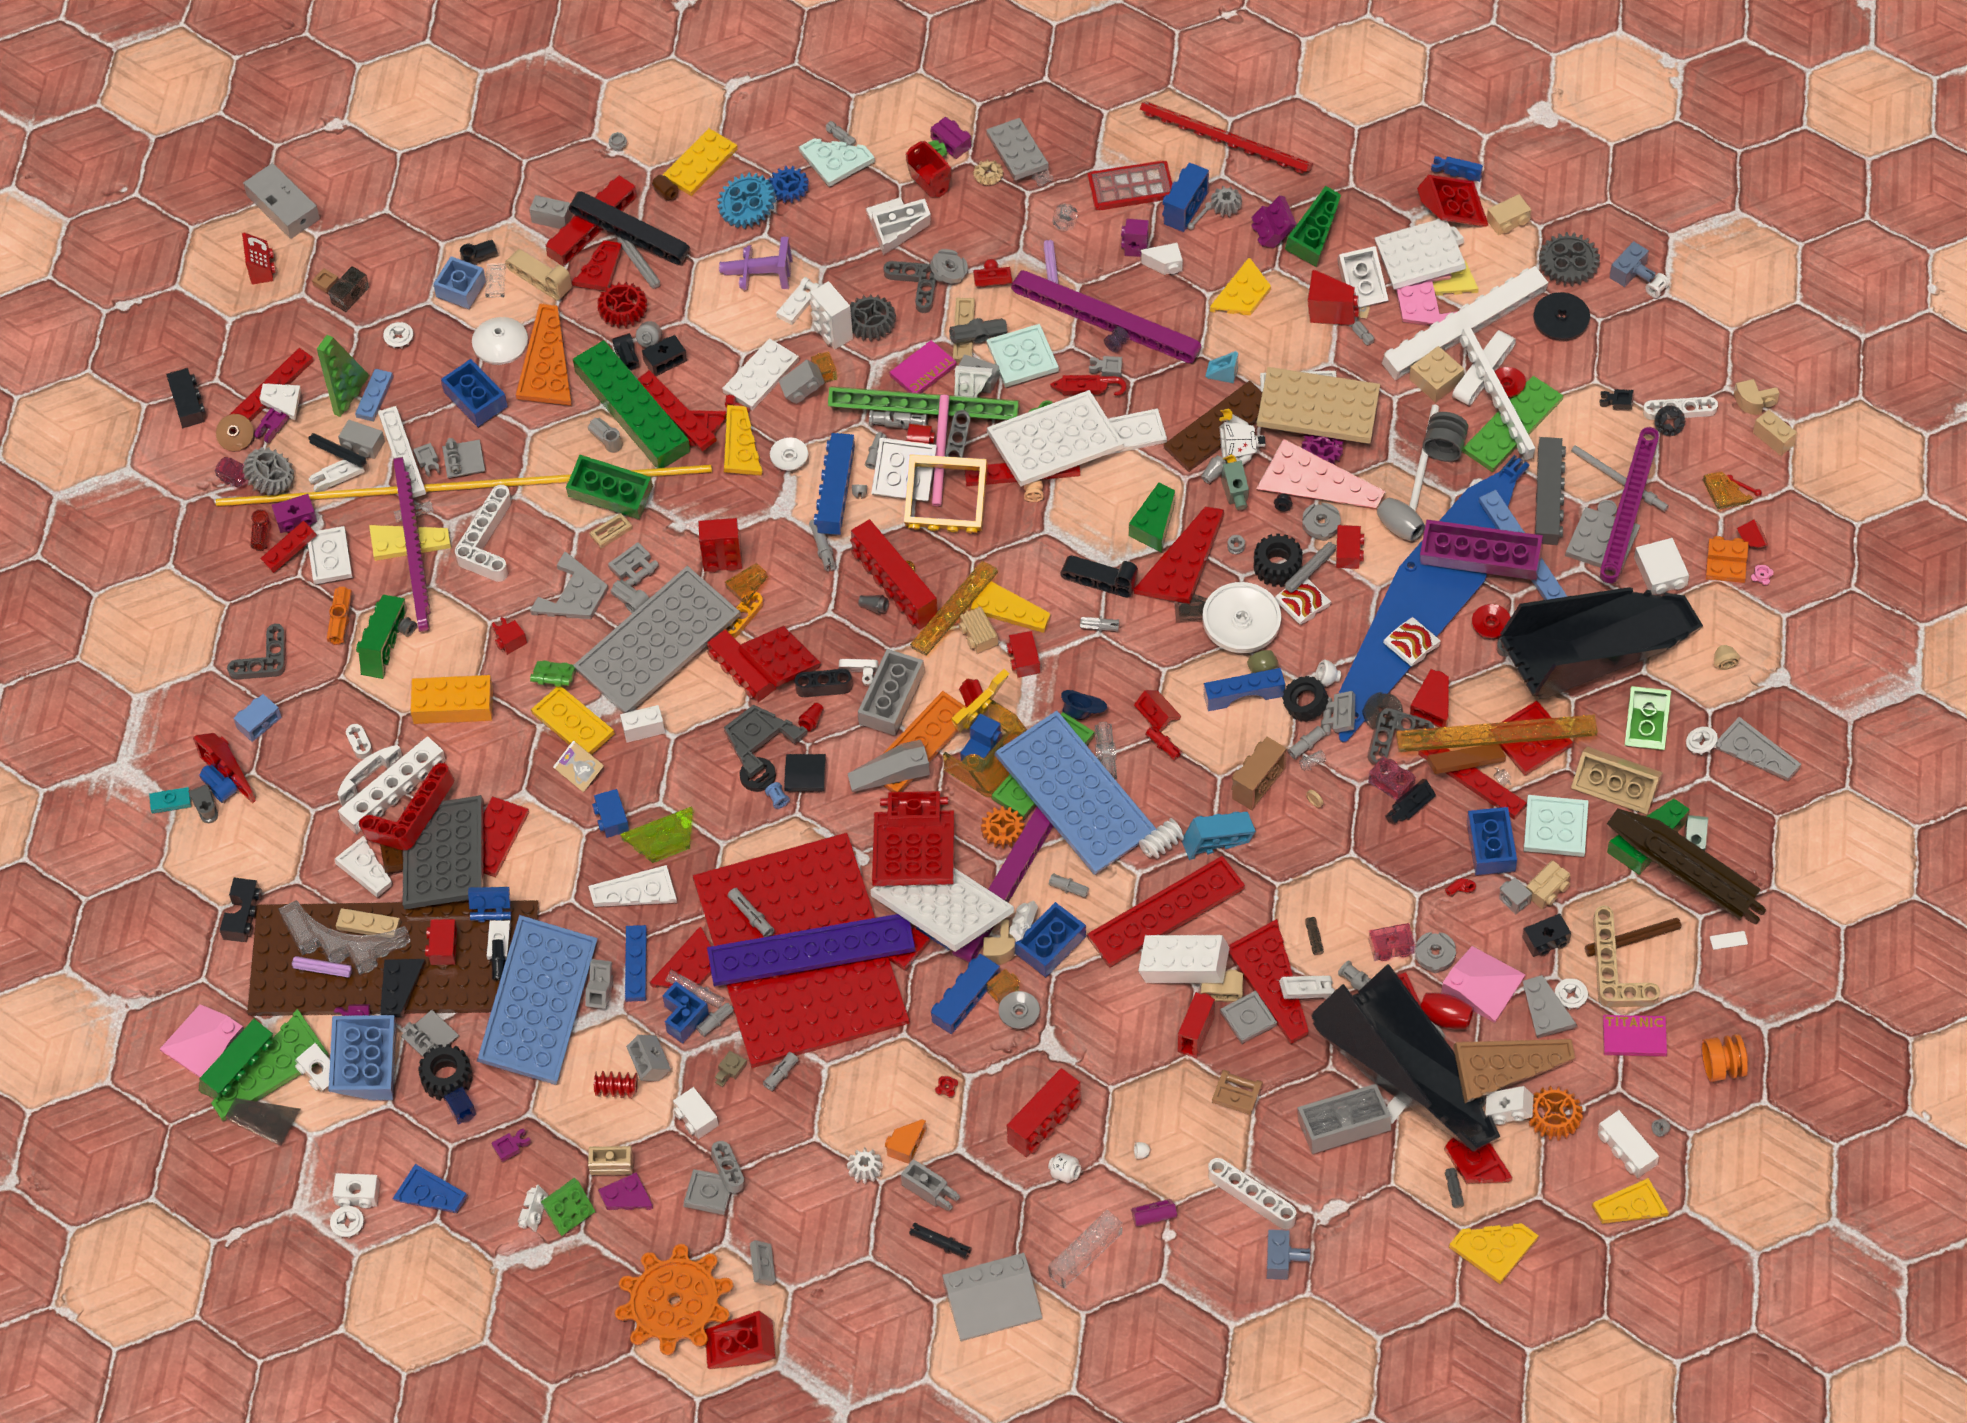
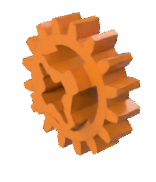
(993, 824)

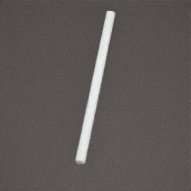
(1421, 469)

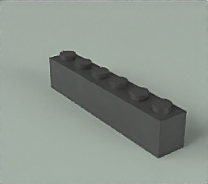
(1549, 489)

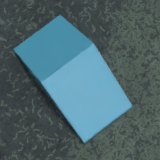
(1223, 368)

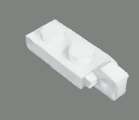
(1023, 919)

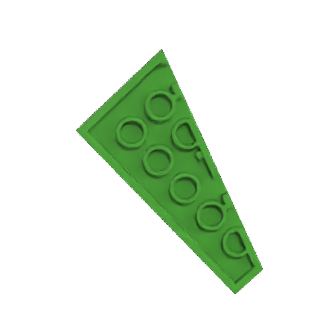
(341, 374)

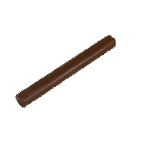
(1640, 934)

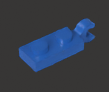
(1458, 168)

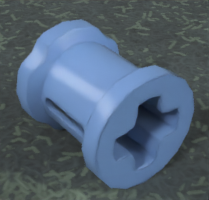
(777, 795)

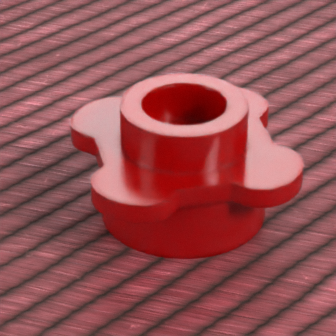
(943, 1081)

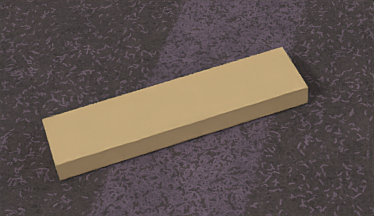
(963, 315)

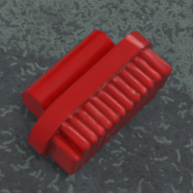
(970, 691)

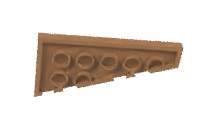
(1498, 1064)

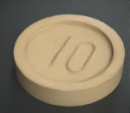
(1314, 798)

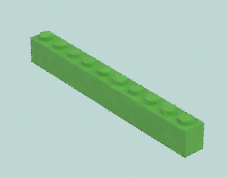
(921, 402)

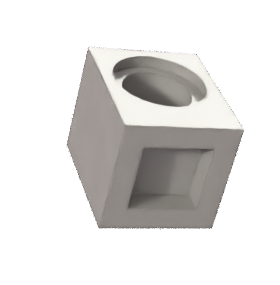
(1515, 895)

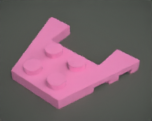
(1419, 302)

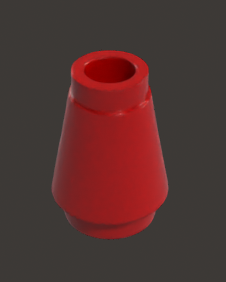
(811, 716)

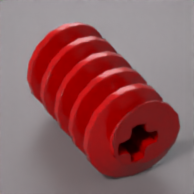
(615, 1084)

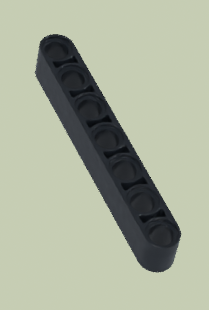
(629, 228)

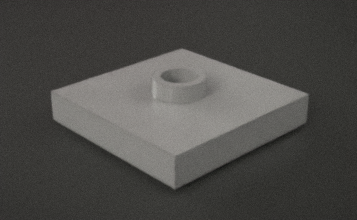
(1248, 1017)
(707, 1192)

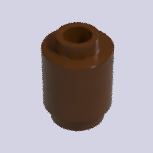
(665, 187)

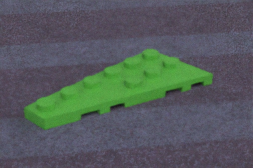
(274, 1066)

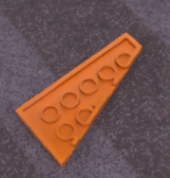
(544, 367)

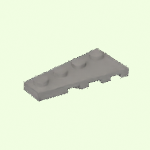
(1752, 747)

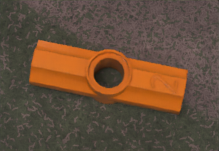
(338, 624)

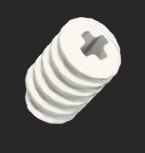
(1161, 838)

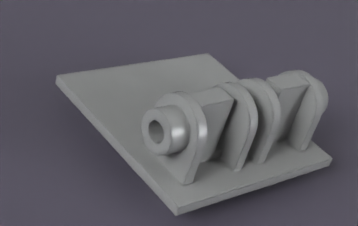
(463, 458)
(428, 1033)

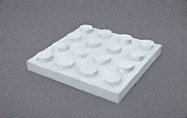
(1420, 253)

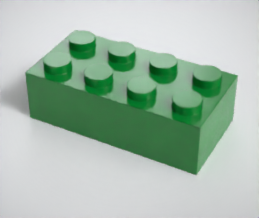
(609, 486)

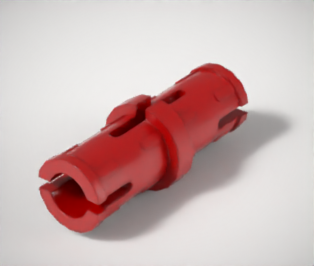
(1163, 742)

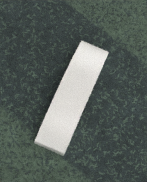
(365, 768)

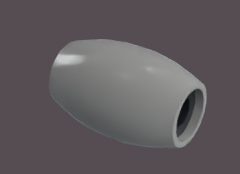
(1401, 519)

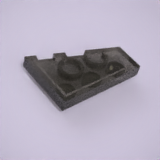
(263, 1118)

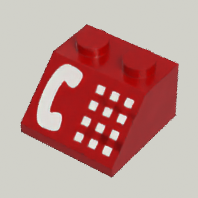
(258, 259)

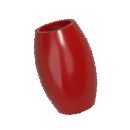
(1447, 1011)

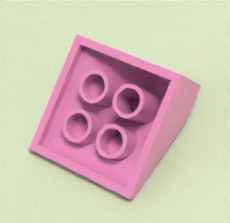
(1483, 983)
(201, 1039)

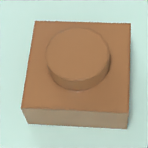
(325, 280)

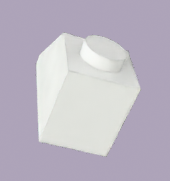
(1163, 259)

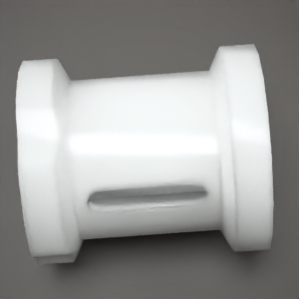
(1657, 285)

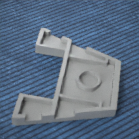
(580, 595)

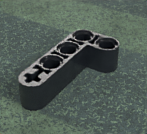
(1100, 576)

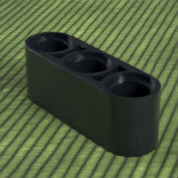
(831, 677)

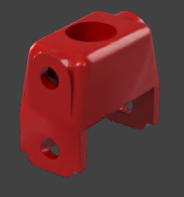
(932, 172)

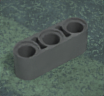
(958, 429)

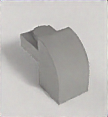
(600, 984)

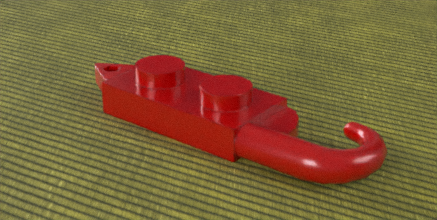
(1080, 383)

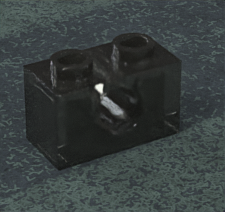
(348, 289)

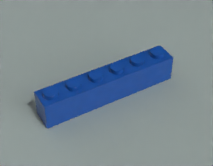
(835, 483)

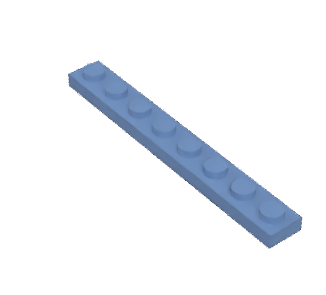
(1504, 520)

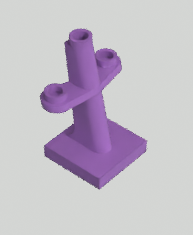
(772, 264)

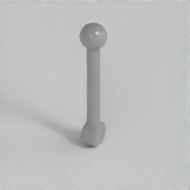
(1190, 226)

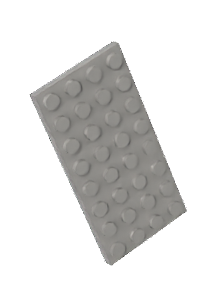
(656, 640)

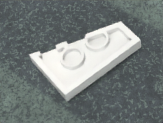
(362, 865)

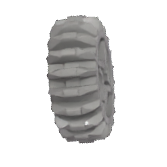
(268, 471)

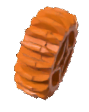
(1552, 1123)

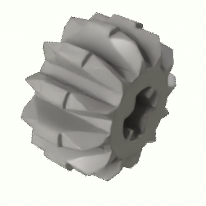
(1226, 201)

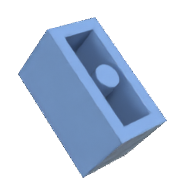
(257, 717)

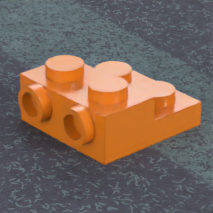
(1726, 559)

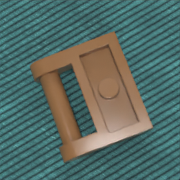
(1235, 1097)

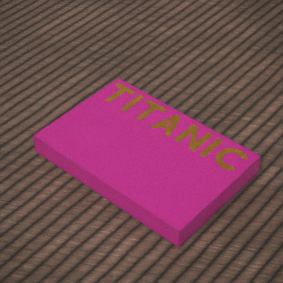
(923, 368)
(1634, 1035)

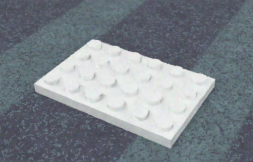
(1055, 438)
(947, 912)

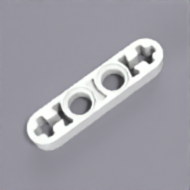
(1681, 403)

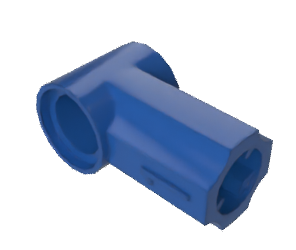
(219, 785)

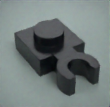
(1619, 400)

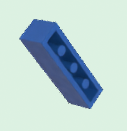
(965, 994)

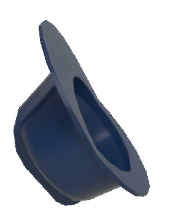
(1081, 705)

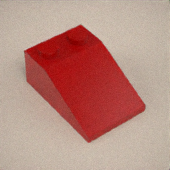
(740, 1341)

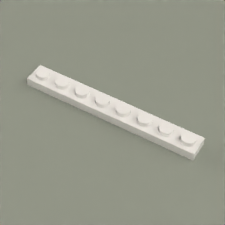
(1499, 396)

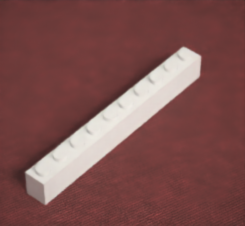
(1476, 315)

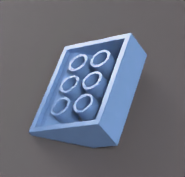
(363, 1056)

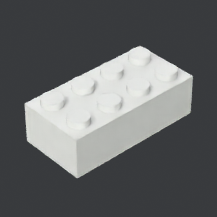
(1184, 959)

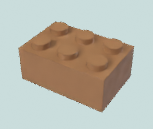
(1258, 773)

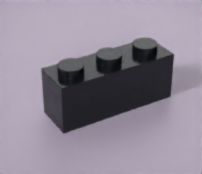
(186, 397)

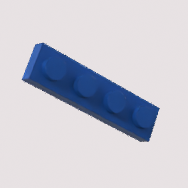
(635, 963)

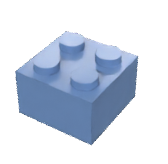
(459, 282)

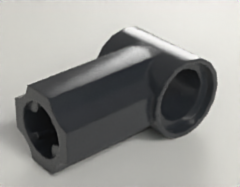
(475, 253)
(625, 348)

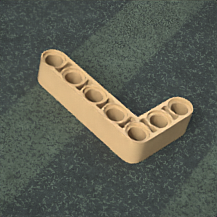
(1610, 966)

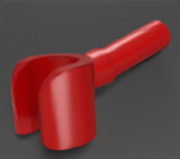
(731, 400)

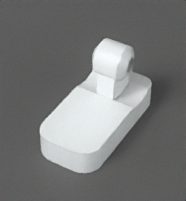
(860, 665)

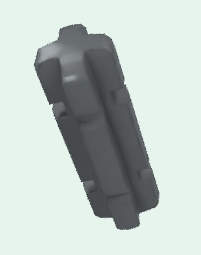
(1454, 1188)

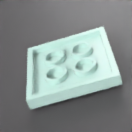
(1022, 355)
(1556, 825)

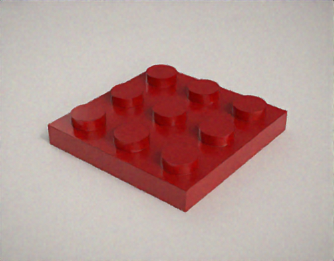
(779, 656)
(1533, 754)

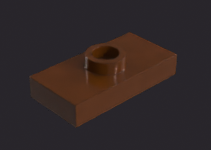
(391, 858)

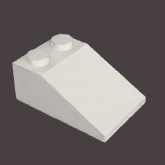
(1363, 272)

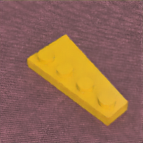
(740, 447)
(1011, 608)

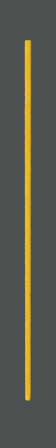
(447, 486)

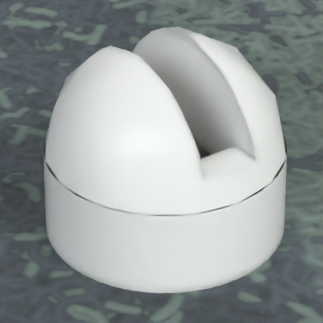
(1141, 1150)

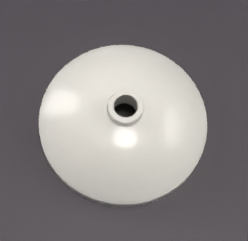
(501, 347)

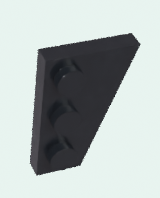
(398, 982)

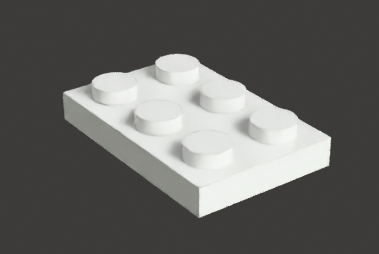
(330, 556)

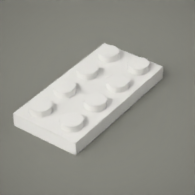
(761, 374)

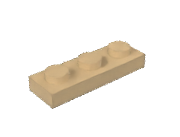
(366, 922)

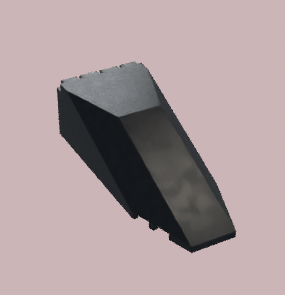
(1592, 634)
(1404, 1054)

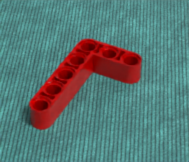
(415, 817)

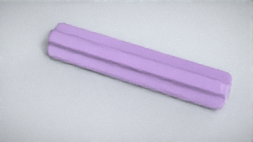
(1050, 261)
(322, 966)

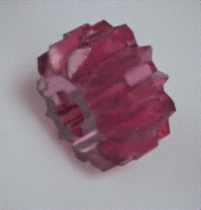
(230, 472)

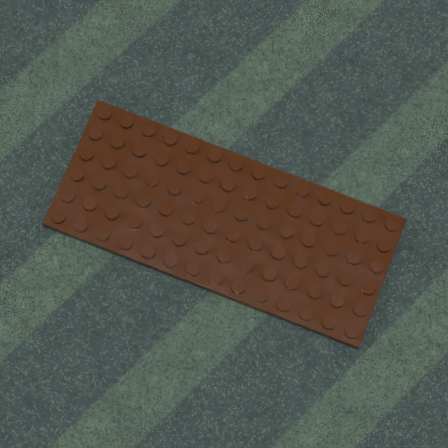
(456, 988)

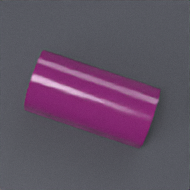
(1154, 1212)

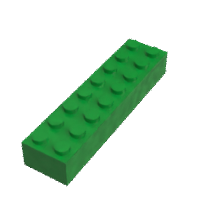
(631, 405)

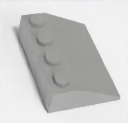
(992, 1297)

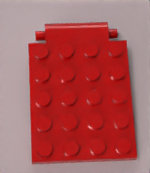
(913, 840)

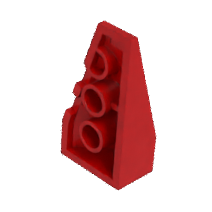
(216, 752)

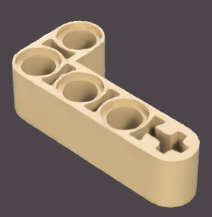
(551, 282)

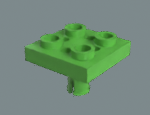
(566, 1202)

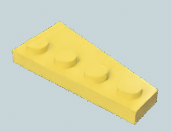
(1460, 282)
(390, 540)

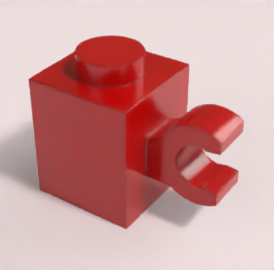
(509, 636)

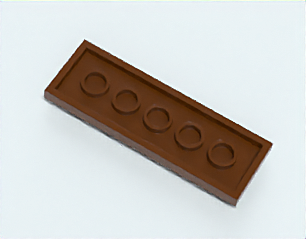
(1203, 436)

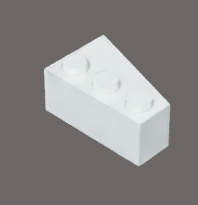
(900, 223)

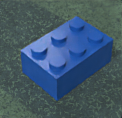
(1185, 196)
(474, 392)
(1491, 841)
(1050, 939)

